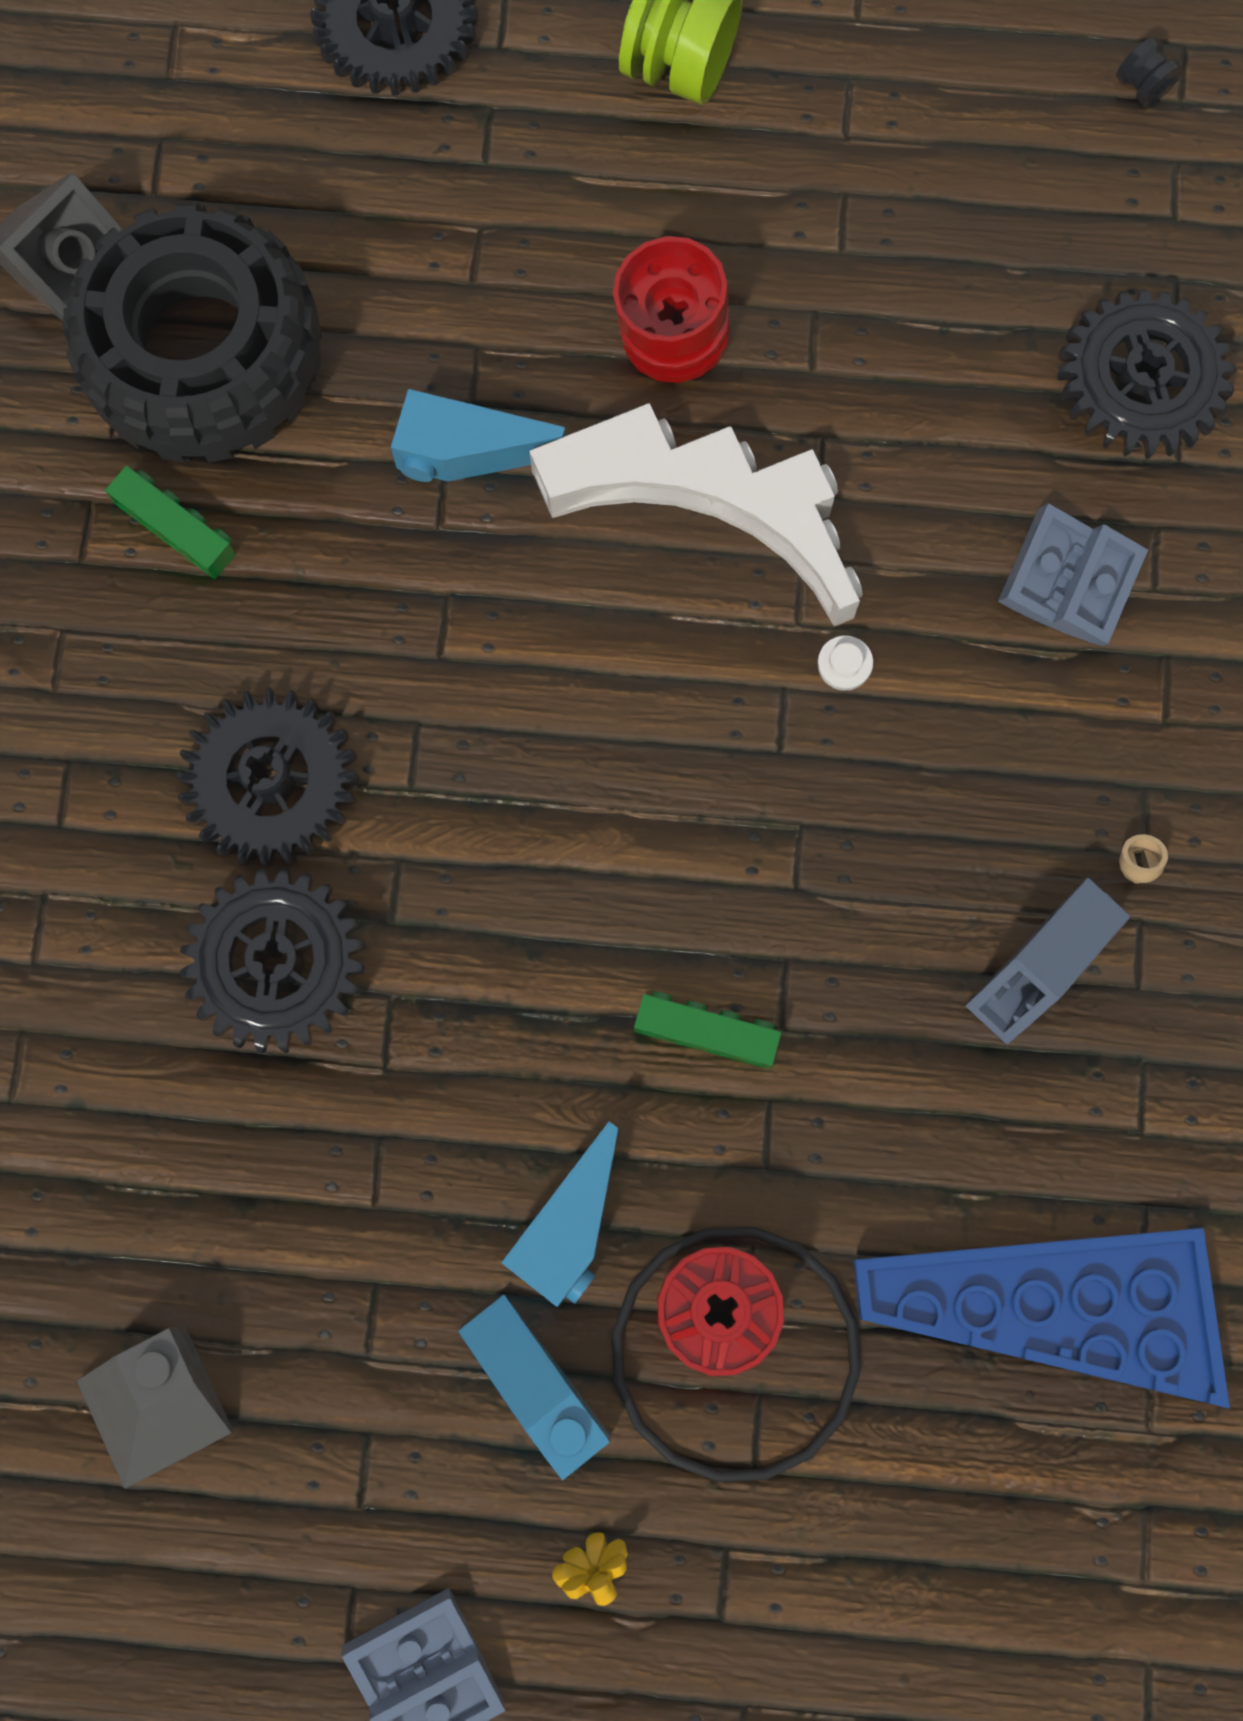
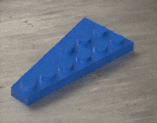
(1095, 1306)

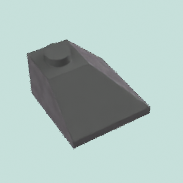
(51, 237)
(154, 1405)

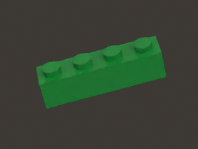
(170, 522)
(707, 1031)

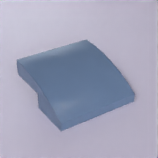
(1073, 575)
(424, 1667)

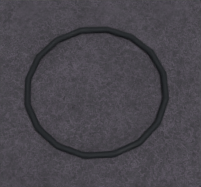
(630, 1406)

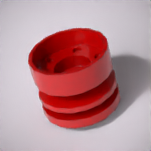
(665, 284)
(755, 1317)

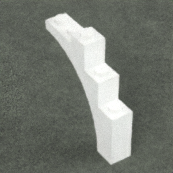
(715, 475)

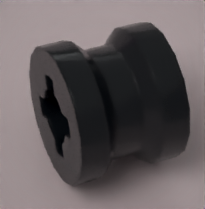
(1149, 71)

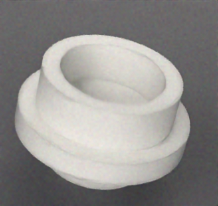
(845, 663)

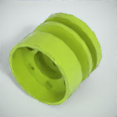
(680, 34)

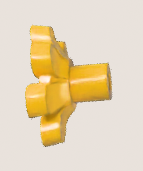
(592, 1569)

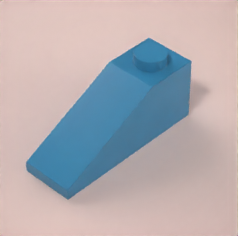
(463, 440)
(565, 1233)
(535, 1387)

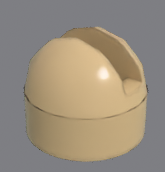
(1153, 858)

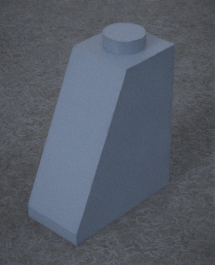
(1048, 962)

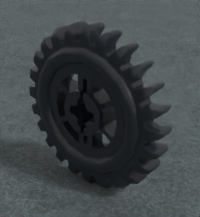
(406, 64)
(1139, 399)
(295, 733)
(268, 1015)

